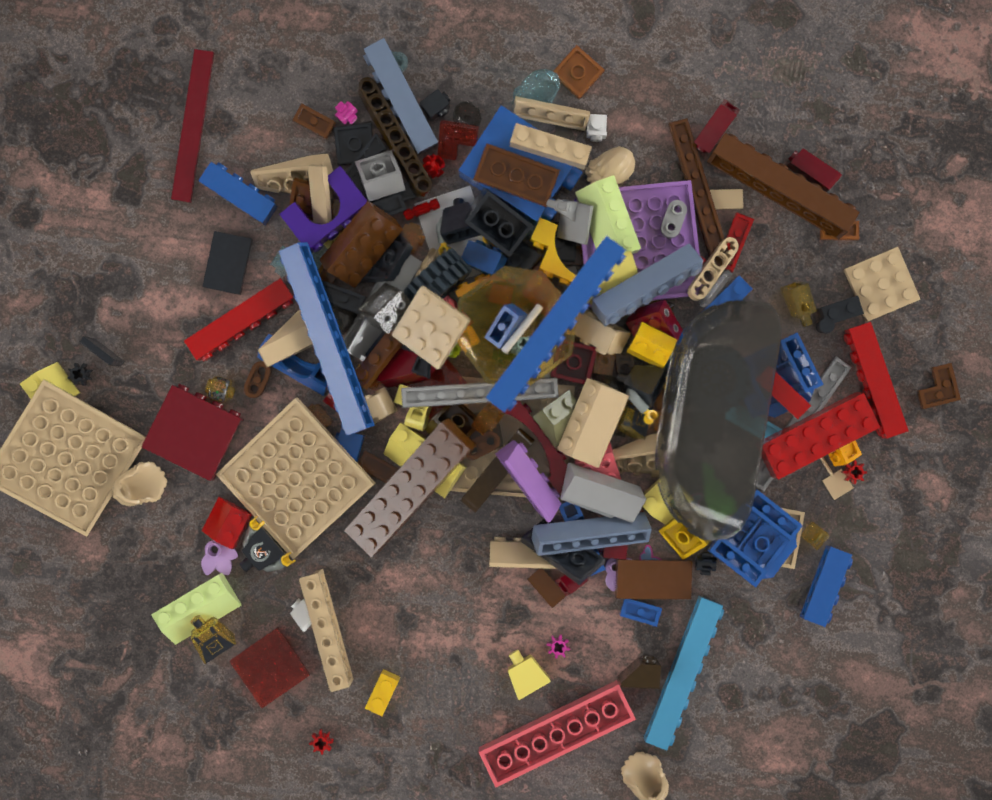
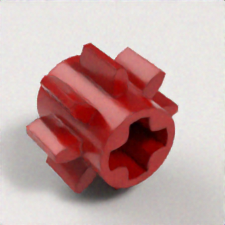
(433, 165)
(860, 472)
(325, 738)

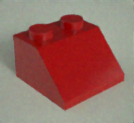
(226, 523)

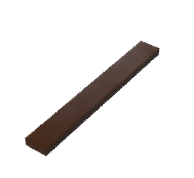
(702, 197)

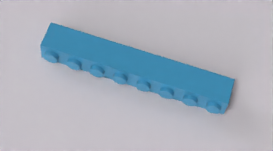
(683, 673)

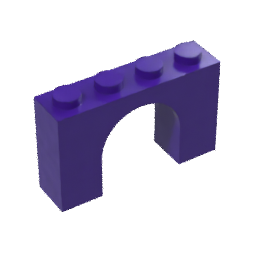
(317, 234)

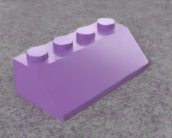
(529, 480)

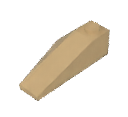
(280, 176)
(286, 341)
(637, 456)

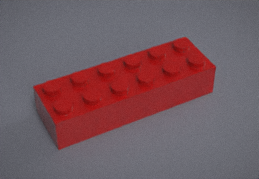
(818, 435)

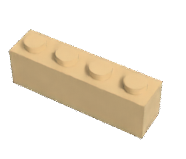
(550, 146)

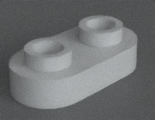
(673, 218)

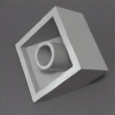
(380, 175)

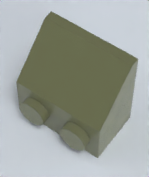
(555, 417)

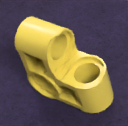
(417, 416)

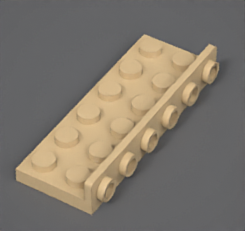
(326, 630)

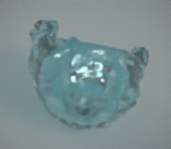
(539, 86)

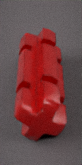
(421, 209)

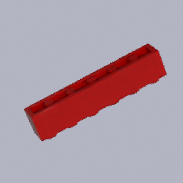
(239, 320)
(876, 380)

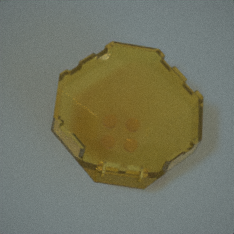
(483, 304)

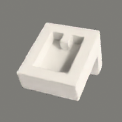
(596, 127)

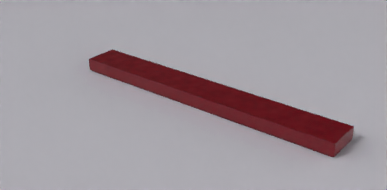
(192, 126)

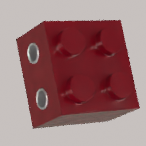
(657, 316)

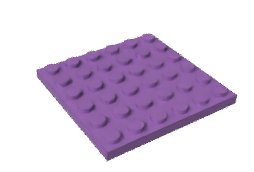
(646, 210)

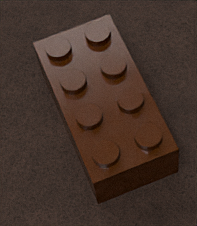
(361, 244)

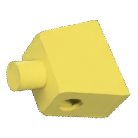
(526, 674)

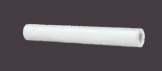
(522, 328)

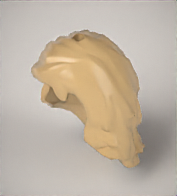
(614, 162)
(140, 484)
(645, 777)

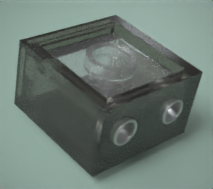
(385, 308)

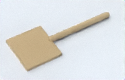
(835, 482)

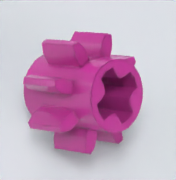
(346, 112)
(556, 651)

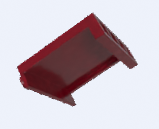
(192, 431)

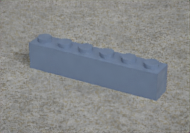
(401, 96)
(647, 285)
(589, 534)

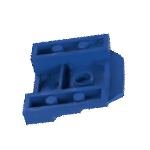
(797, 370)
(761, 543)

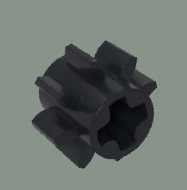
(74, 374)
(705, 563)

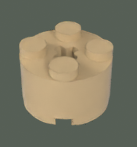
(380, 405)

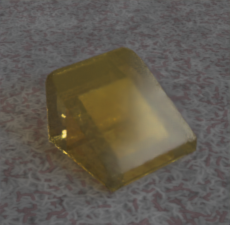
(815, 535)

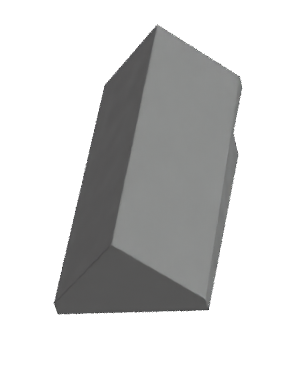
(602, 493)

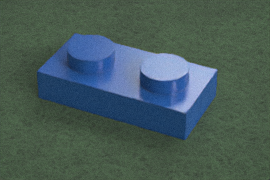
(640, 611)

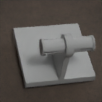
(574, 220)

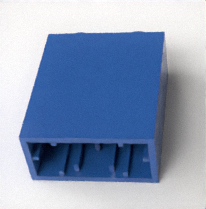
(499, 134)

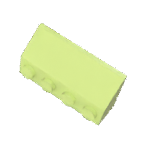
(609, 214)
(208, 600)

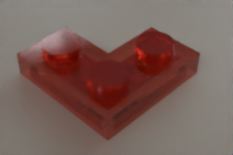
(453, 134)

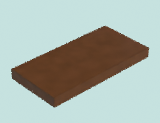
(516, 175)
(653, 579)

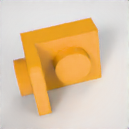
(845, 454)

